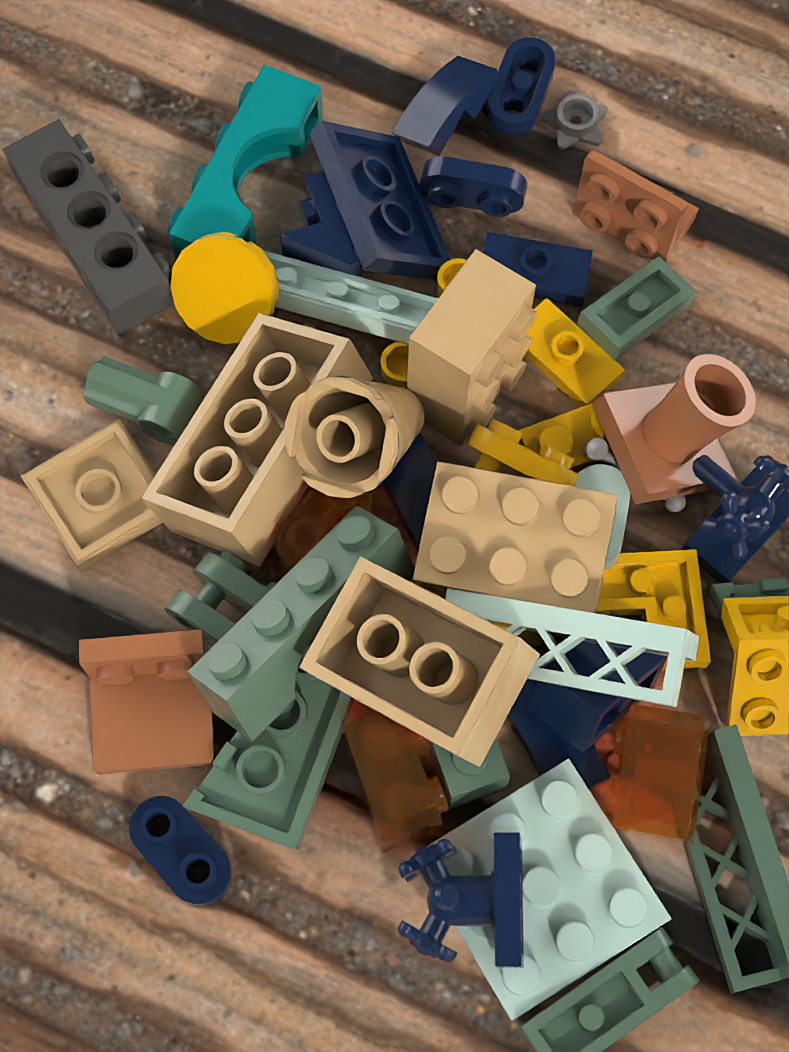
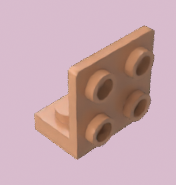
(631, 208)
(146, 703)

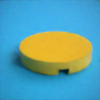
(223, 286)

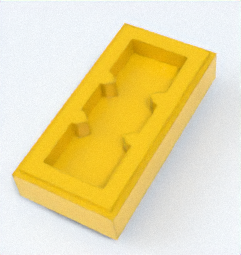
(570, 356)

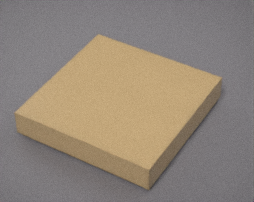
(95, 494)

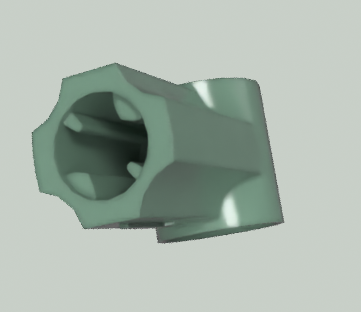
(155, 403)

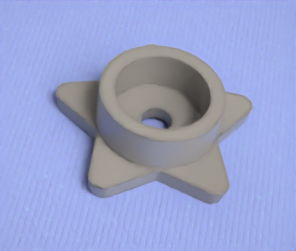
(577, 107)

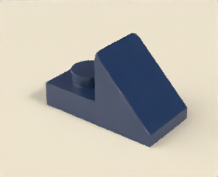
(325, 235)

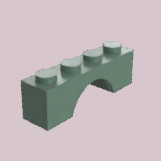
(255, 664)

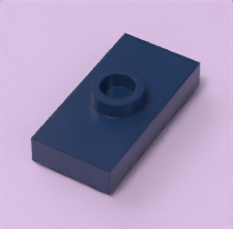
(555, 269)

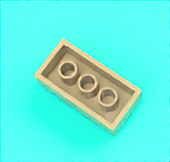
(230, 468)

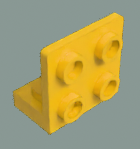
(760, 664)

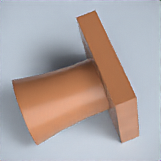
(667, 426)

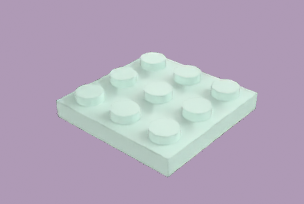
(578, 887)

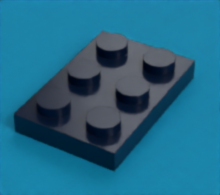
(380, 201)

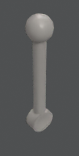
(597, 449)

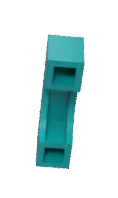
(271, 124)

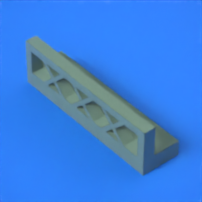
(758, 858)

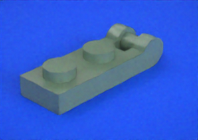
(611, 1000)

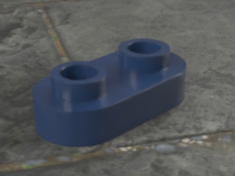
(518, 88)
(473, 185)
(179, 850)

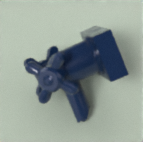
(745, 518)
(470, 900)

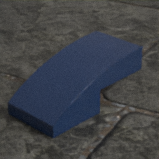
(437, 108)

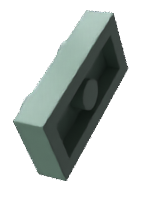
(636, 308)

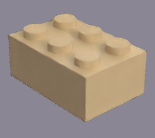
(471, 346)
(515, 538)
(420, 660)

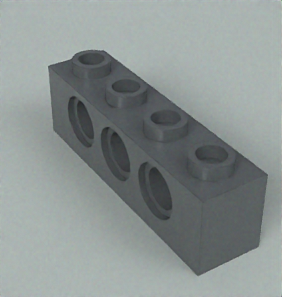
(124, 294)

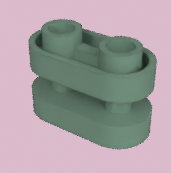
(223, 579)

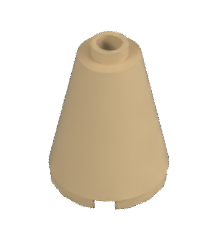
(351, 433)

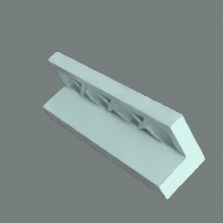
(593, 628)

